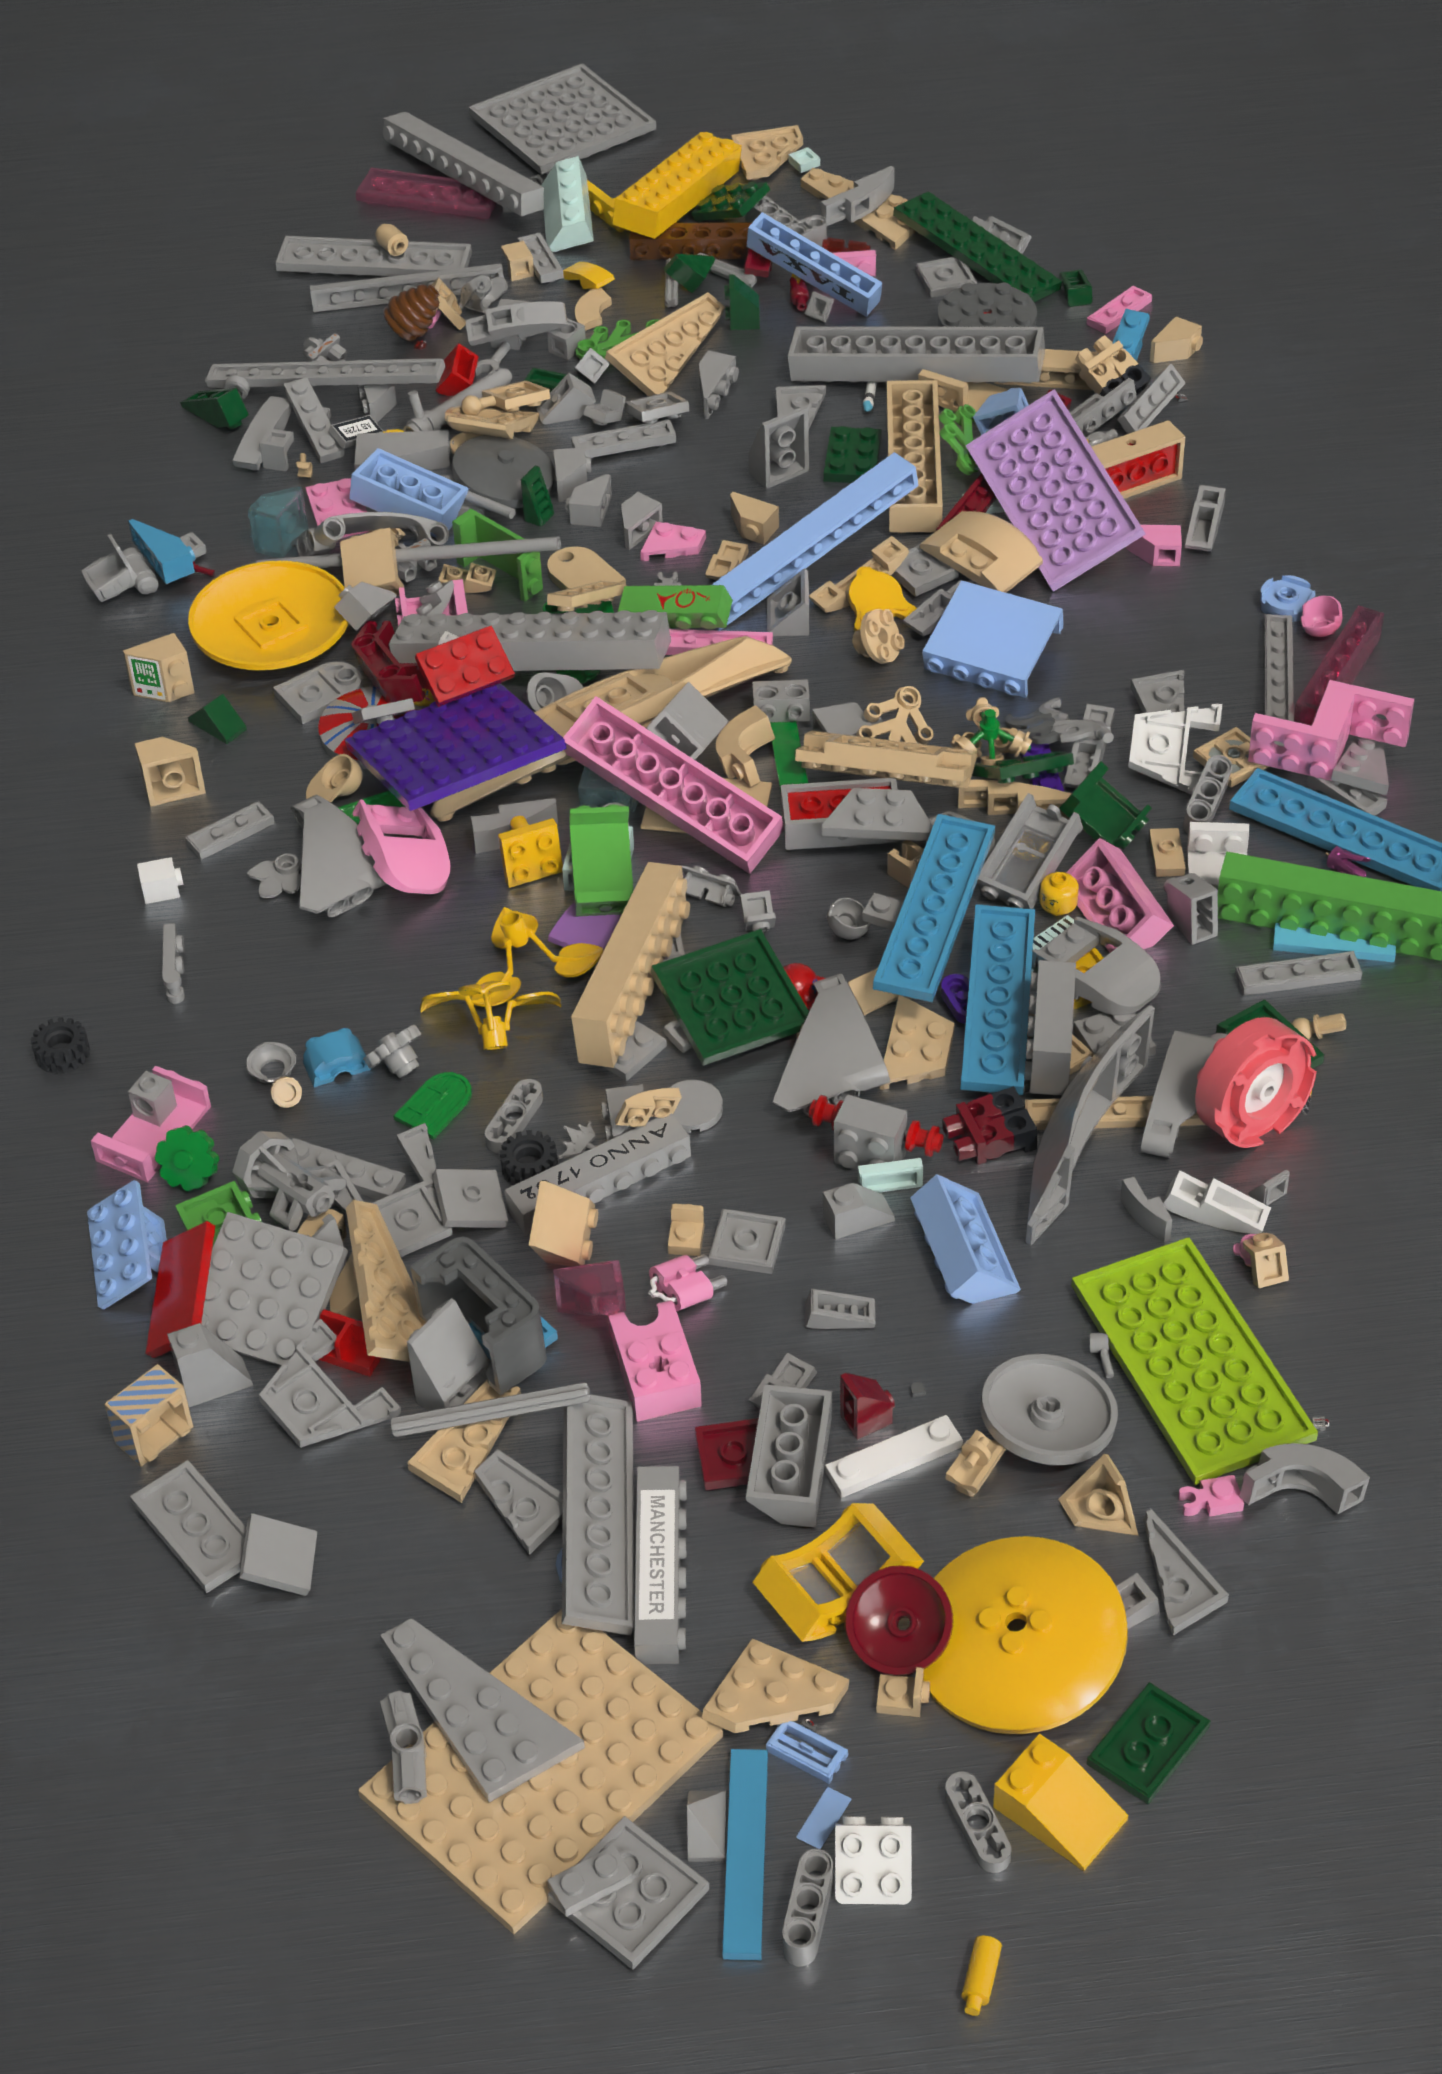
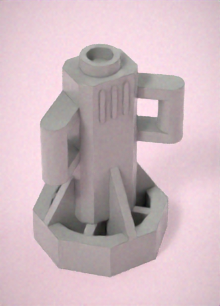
(281, 1176)

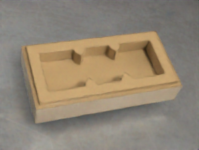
(1167, 852)

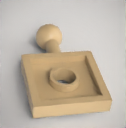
(507, 397)

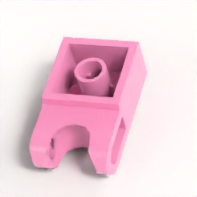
(656, 1364)

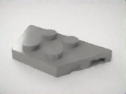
(879, 816)

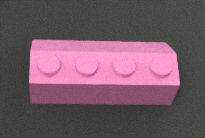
(1117, 896)

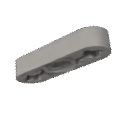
(514, 1103)
(977, 1837)

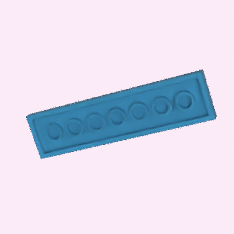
(1333, 824)
(934, 908)
(998, 999)

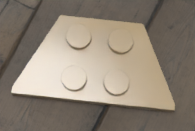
(917, 1044)

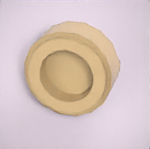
(286, 1092)

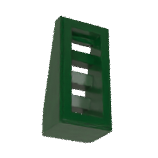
(1076, 288)
(535, 498)

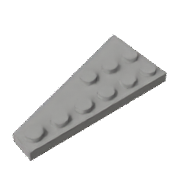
(485, 1721)

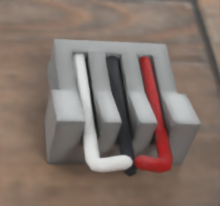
(1319, 1423)

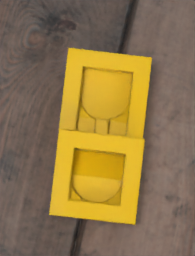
(589, 274)

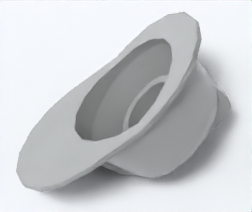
(547, 688)

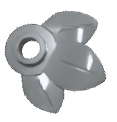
(278, 875)

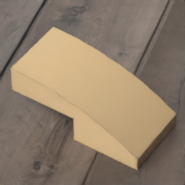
(727, 558)

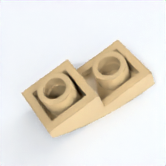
(475, 580)
(648, 1104)

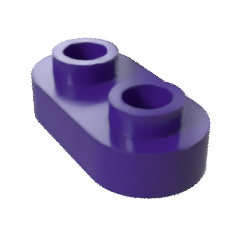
(955, 994)

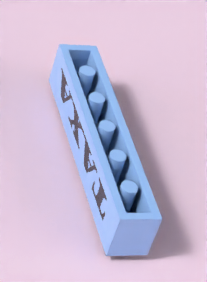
(814, 264)

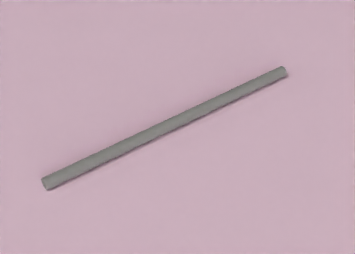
(443, 552)

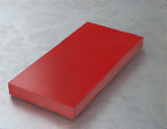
(180, 1285)

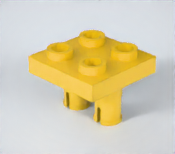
(530, 851)

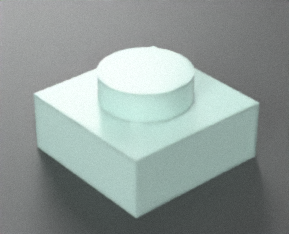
(804, 160)

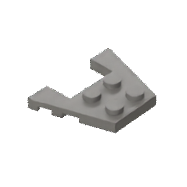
(311, 1404)

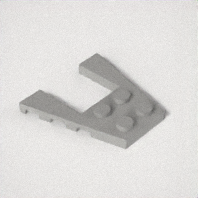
(414, 1212)

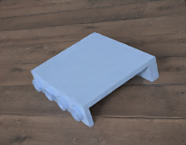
(991, 638)

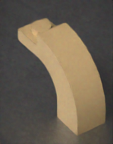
(739, 739)

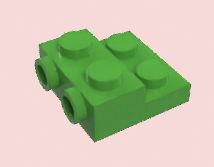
(214, 1206)

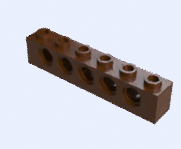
(712, 239)

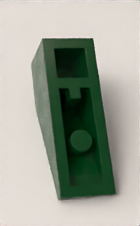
(217, 407)

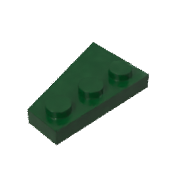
(1007, 770)

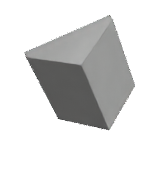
(790, 607)

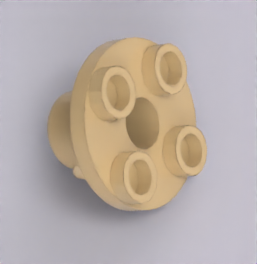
(878, 637)

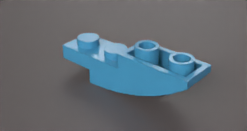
(1132, 331)

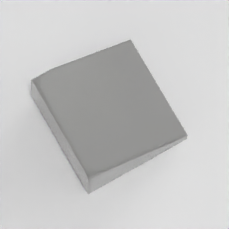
(1271, 1189)

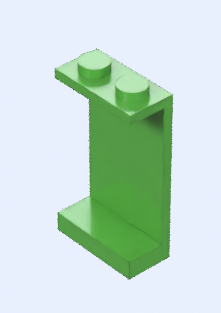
(526, 567)
(600, 859)

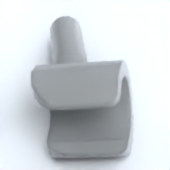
(1100, 1344)

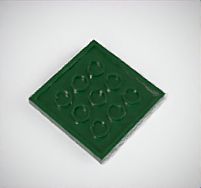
(731, 996)

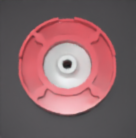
(1255, 1081)

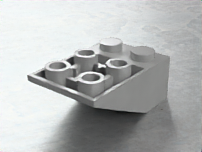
(688, 722)
(446, 1359)

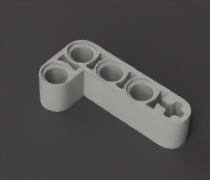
(811, 227)

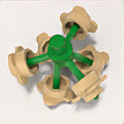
(999, 740)

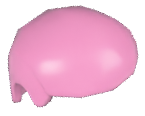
(1321, 616)

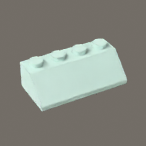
(567, 206)

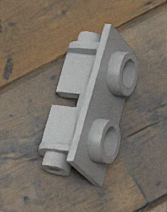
(719, 887)

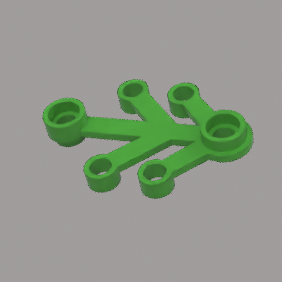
(623, 327)
(964, 418)

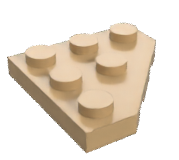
(766, 149)
(772, 1689)

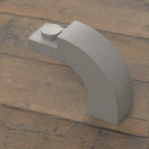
(1306, 1468)

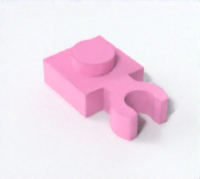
(1216, 1494)

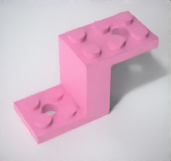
(1342, 713)

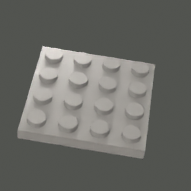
(267, 1287)

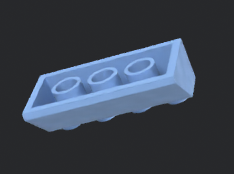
(400, 486)
(963, 1241)

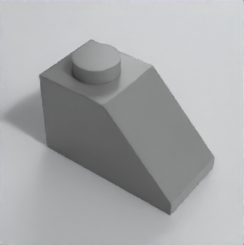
(566, 401)
(570, 470)
(590, 502)
(639, 517)
(363, 603)
(854, 1210)

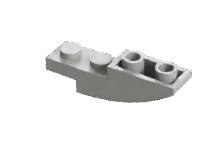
(862, 199)
(514, 319)

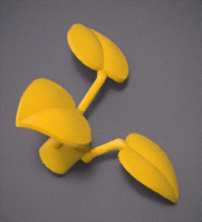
(515, 930)
(492, 1029)

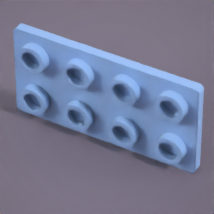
(124, 1243)

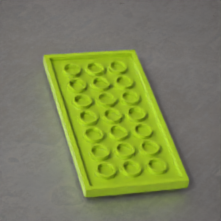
(1193, 1359)

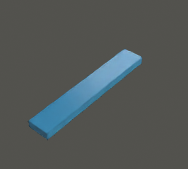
(745, 1855)

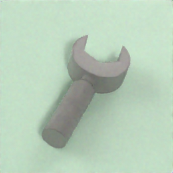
(492, 364)

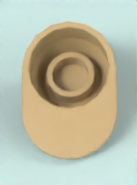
(337, 778)

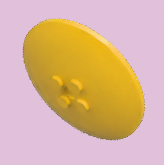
(234, 613)
(1049, 1667)

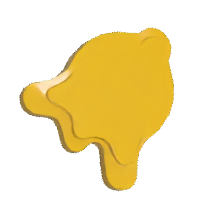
(876, 591)

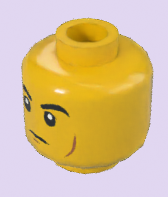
(1059, 893)

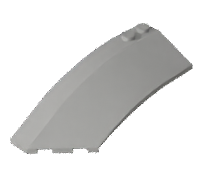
(1078, 1112)

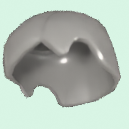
(846, 918)

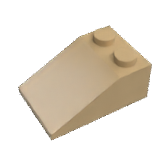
(562, 1226)

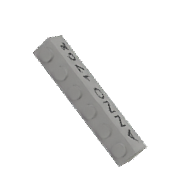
(606, 1167)

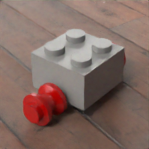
(872, 1131)

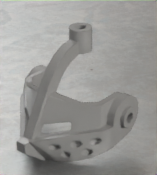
(482, 292)

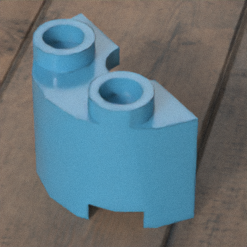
(333, 1054)

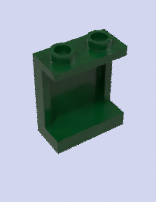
(1104, 810)

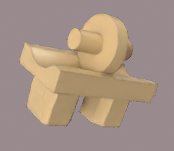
(974, 1463)

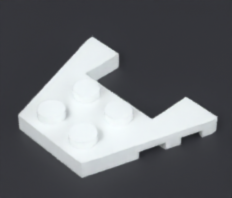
(1162, 741)

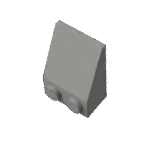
(781, 448)

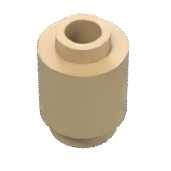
(391, 239)

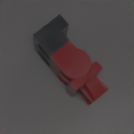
(991, 1127)

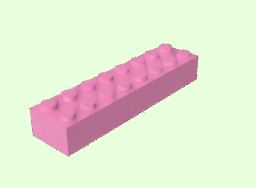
(673, 785)

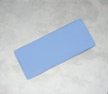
(823, 1818)

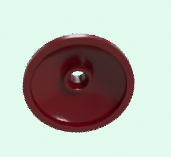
(880, 1605)

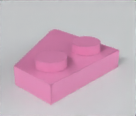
(673, 541)

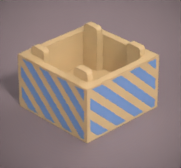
(149, 1415)

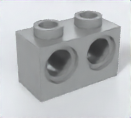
(783, 699)

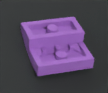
(583, 929)

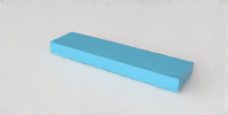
(1304, 942)

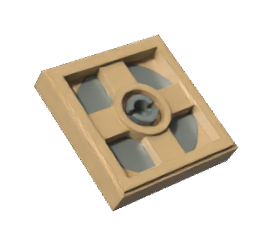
(1235, 747)

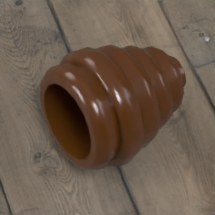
(412, 311)

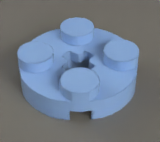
(1274, 596)

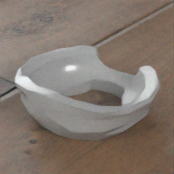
(268, 1053)

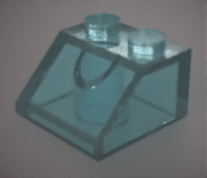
(277, 521)

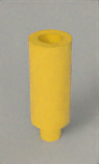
(981, 1973)

